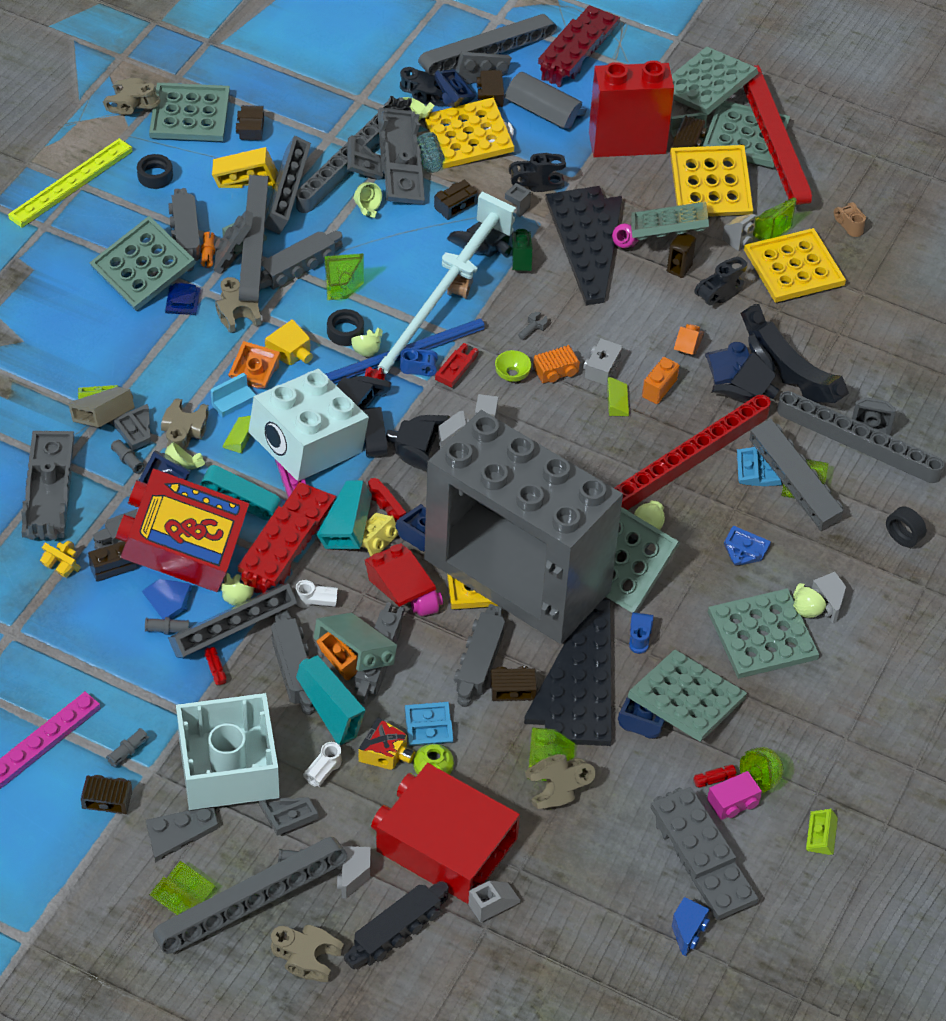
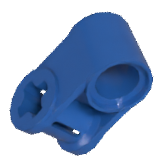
(416, 362)
(640, 632)

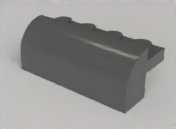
(544, 100)

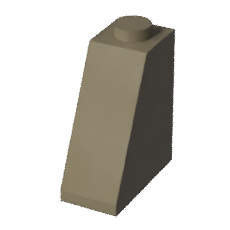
(101, 407)

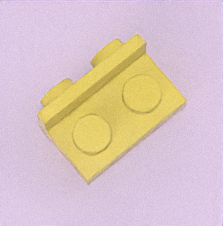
(379, 532)

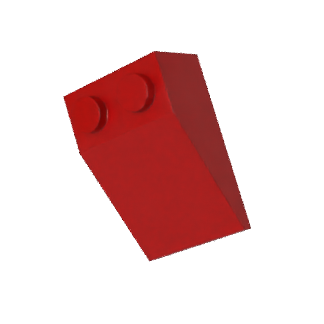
(398, 574)

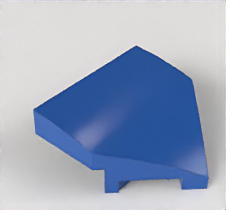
(745, 547)
(168, 597)

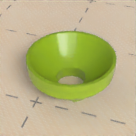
(515, 361)
(444, 763)

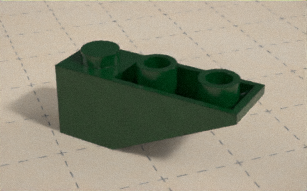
(522, 250)

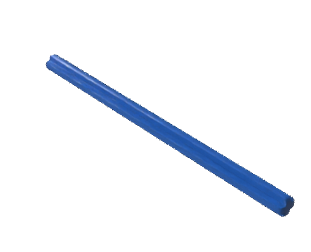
(423, 344)

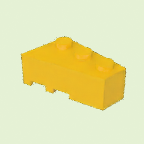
(235, 169)

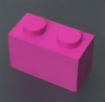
(734, 795)

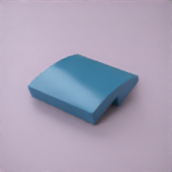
(754, 469)
(428, 723)

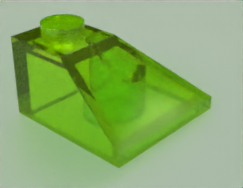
(775, 220)
(343, 275)

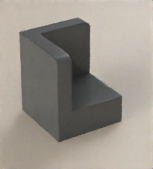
(519, 196)

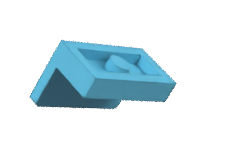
(231, 395)

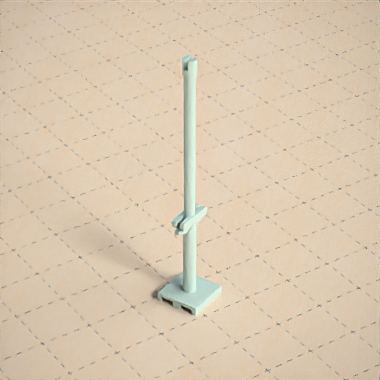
(492, 214)

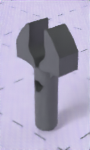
(534, 324)

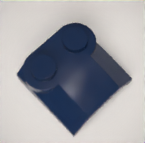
(454, 88)
(727, 362)
(164, 463)
(412, 527)
(639, 720)

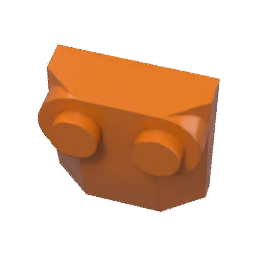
(256, 363)

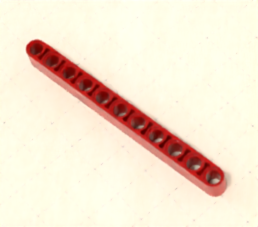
(777, 139)
(694, 451)

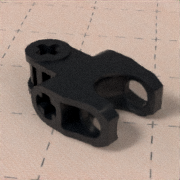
(421, 86)
(538, 172)
(721, 285)

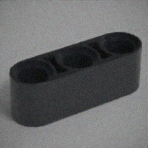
(375, 435)

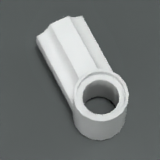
(309, 594)
(324, 765)

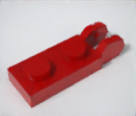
(456, 365)
(385, 499)

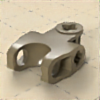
(134, 95)
(230, 307)
(183, 426)
(561, 779)
(303, 949)

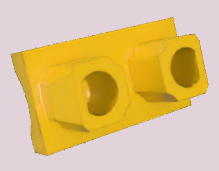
(66, 564)

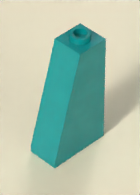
(347, 517)
(331, 699)

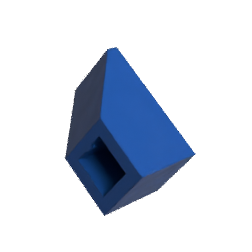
(688, 922)

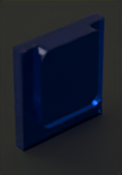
(183, 299)

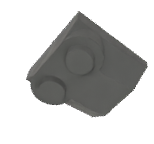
(875, 413)

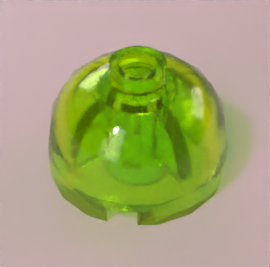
(764, 767)

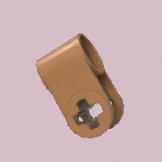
(851, 219)
(460, 286)

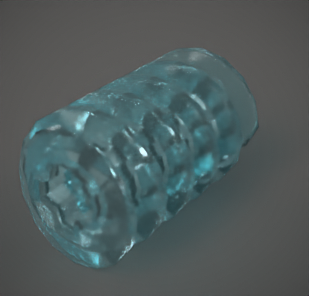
(431, 152)

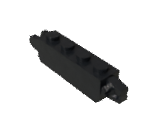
(396, 924)

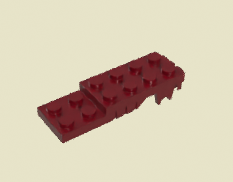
(576, 43)

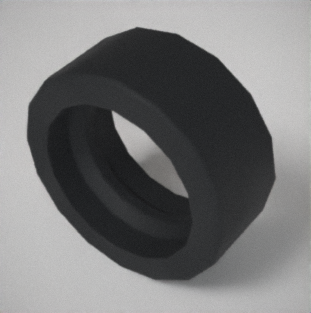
(158, 180)
(344, 316)
(912, 520)

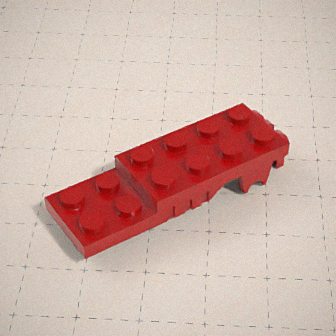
(285, 537)

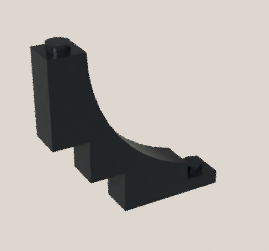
(793, 368)

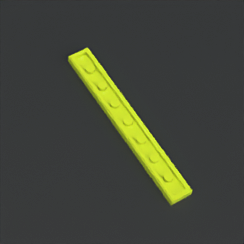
(70, 183)

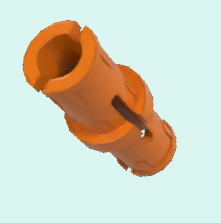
(207, 249)

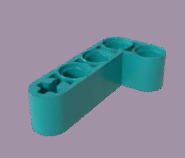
(261, 501)

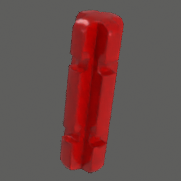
(215, 666)
(714, 775)

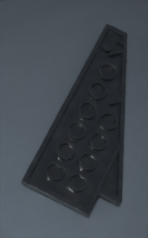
(586, 229)
(578, 686)

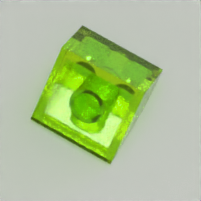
(548, 743)

